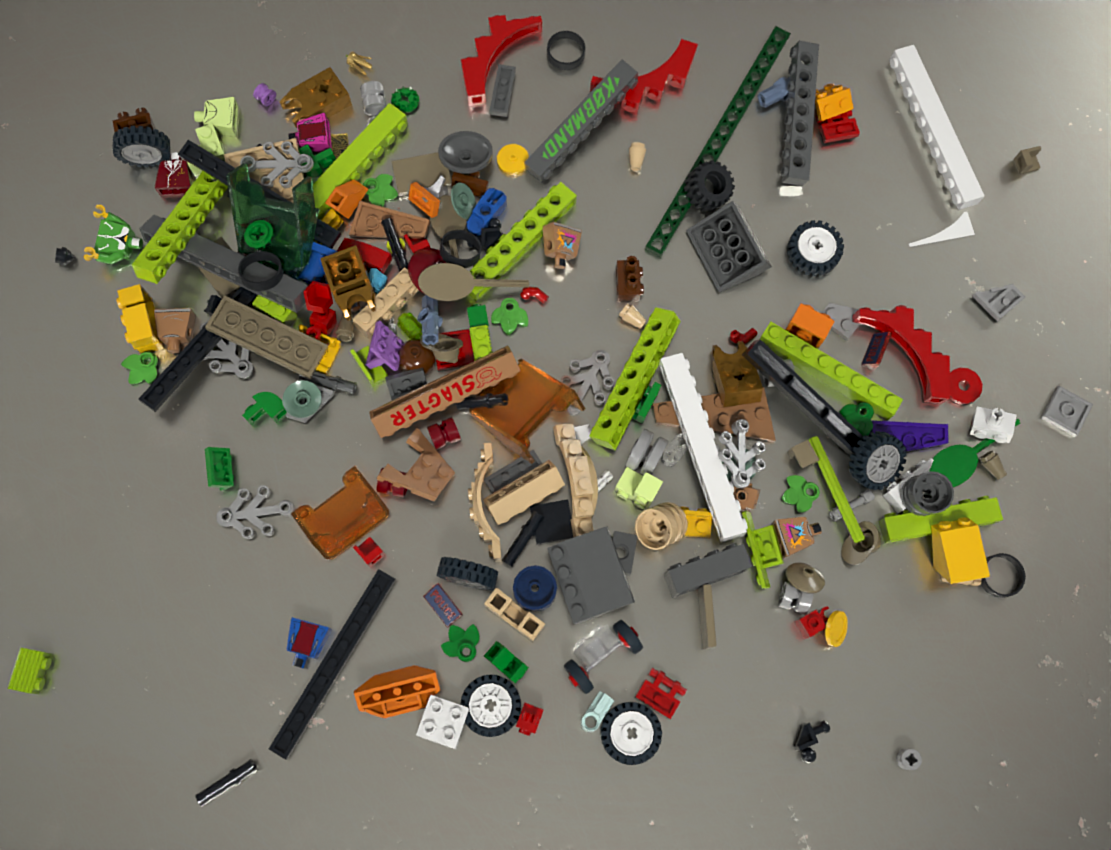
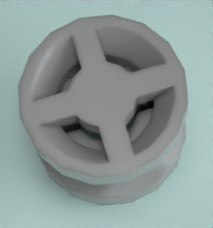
(903, 759)

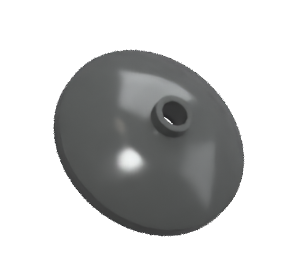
(465, 152)

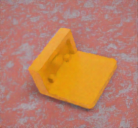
(833, 101)

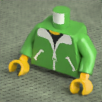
(113, 239)

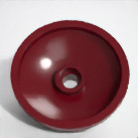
(420, 261)

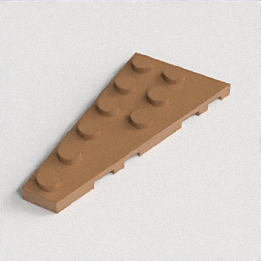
(722, 418)

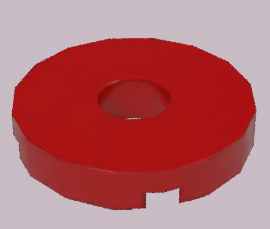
(973, 384)

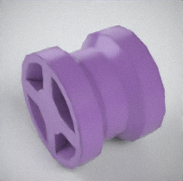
(264, 94)

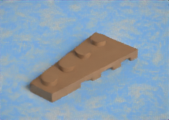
(369, 217)

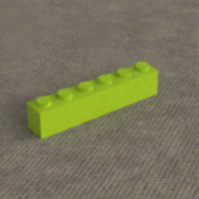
(910, 526)

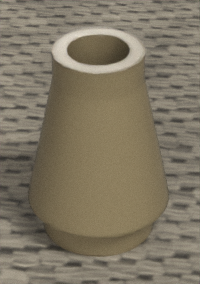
(345, 329)
(993, 464)

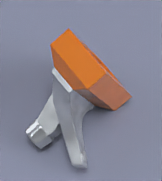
(428, 198)

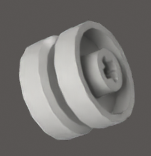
(646, 453)

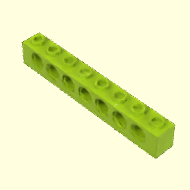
(560, 194)
(178, 228)
(635, 378)

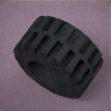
(718, 177)

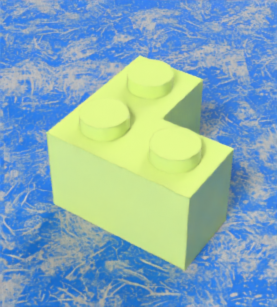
(210, 142)
(638, 488)

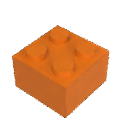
(810, 325)

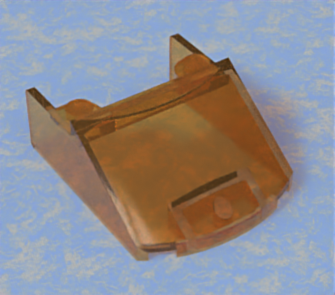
(531, 400)

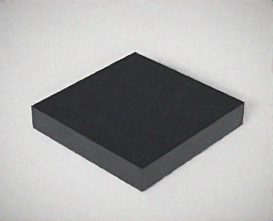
(556, 524)

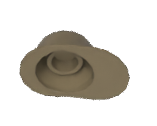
(446, 349)
(857, 552)

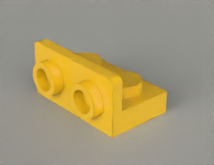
(698, 523)

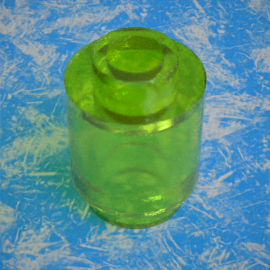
(410, 325)

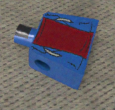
(306, 640)

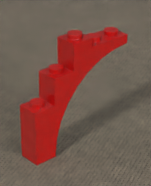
(488, 48)
(653, 84)
(917, 344)

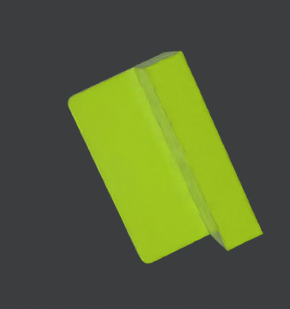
(373, 375)

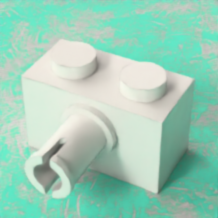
(993, 424)

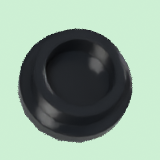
(64, 256)

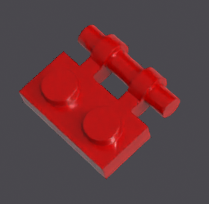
(839, 130)
(657, 698)

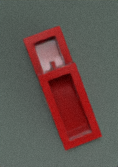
(371, 255)

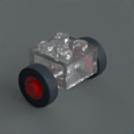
(597, 648)

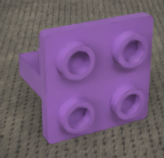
(384, 348)

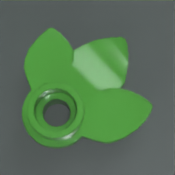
(382, 190)
(509, 318)
(139, 369)
(797, 493)

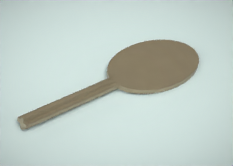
(447, 221)
(455, 282)

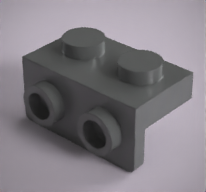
(405, 382)

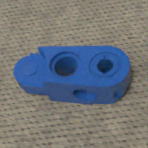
(479, 221)

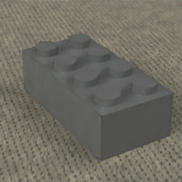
(708, 570)

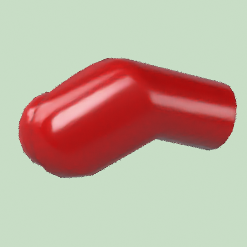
(535, 292)
(745, 338)

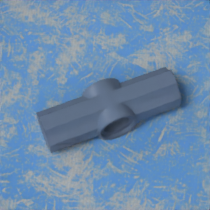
(774, 93)
(430, 320)

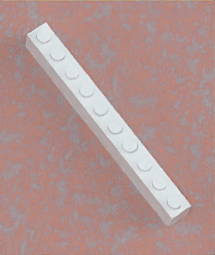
(936, 127)
(702, 448)

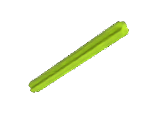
(837, 491)

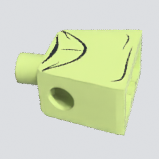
(222, 114)

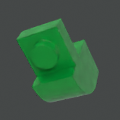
(321, 160)
(266, 403)
(506, 662)

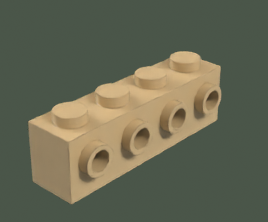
(387, 302)
(524, 492)

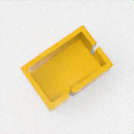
(139, 319)

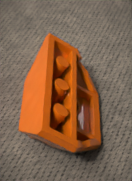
(397, 691)

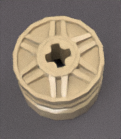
(661, 525)

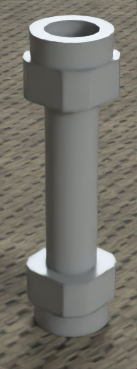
(864, 497)

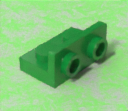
(646, 402)
(219, 467)

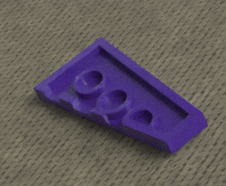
(914, 435)

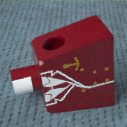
(173, 177)

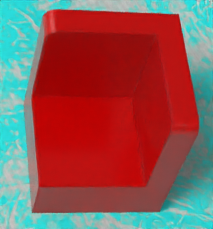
(415, 244)
(318, 297)
(369, 551)

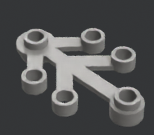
(280, 164)
(229, 352)
(590, 378)
(740, 477)
(252, 512)

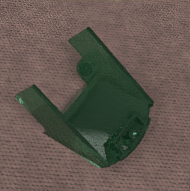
(292, 222)

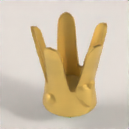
(354, 59)

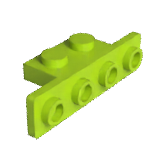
(764, 548)

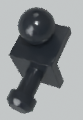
(490, 234)
(808, 738)

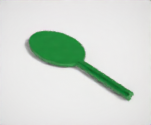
(959, 461)

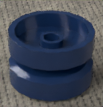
(531, 600)

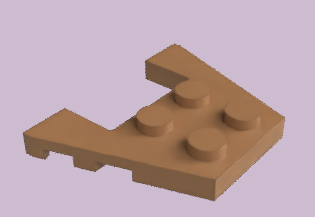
(428, 473)

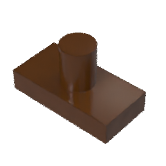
(472, 180)

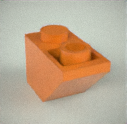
(346, 197)

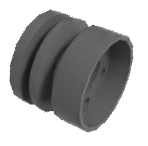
(937, 493)

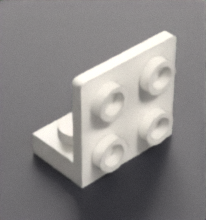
(442, 722)

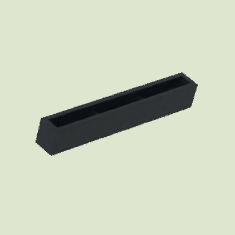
(803, 396)

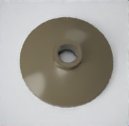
(805, 577)

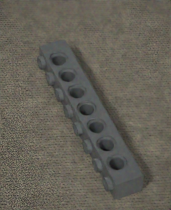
(808, 54)

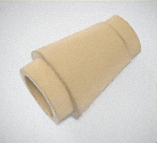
(636, 154)
(632, 316)

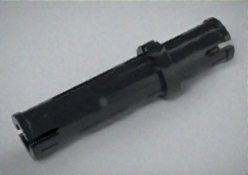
(398, 252)
(488, 400)
(528, 530)
(234, 777)

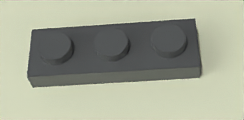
(502, 90)
(511, 472)

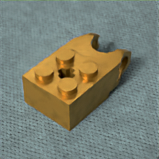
(317, 95)
(348, 279)
(736, 377)

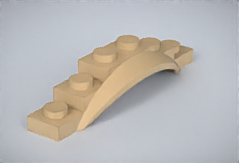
(581, 476)
(476, 511)

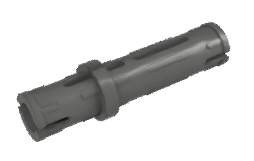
(335, 383)

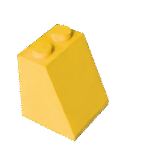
(958, 551)

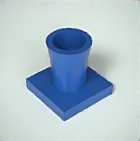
(314, 270)

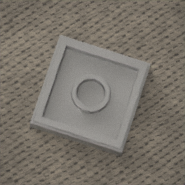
(1067, 411)

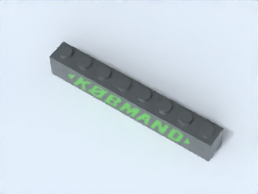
(582, 121)

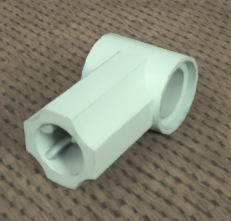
(597, 710)

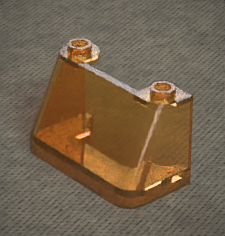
(343, 516)

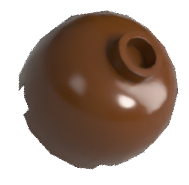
(416, 356)

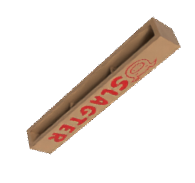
(444, 392)

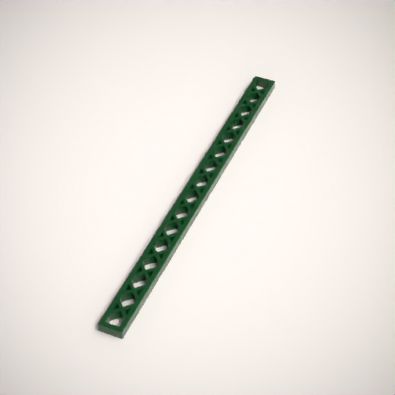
(708, 149)

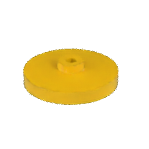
(512, 159)
(836, 628)

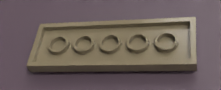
(267, 337)

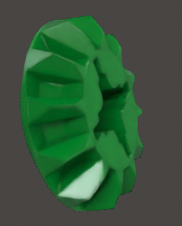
(404, 106)
(254, 229)

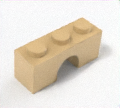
(514, 615)

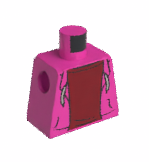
(314, 132)

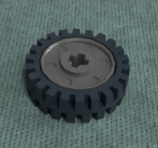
(467, 573)

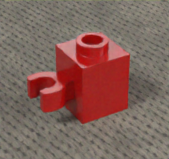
(322, 323)
(812, 622)
(529, 719)

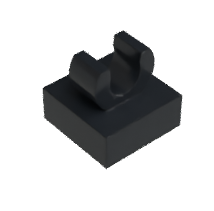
(212, 304)

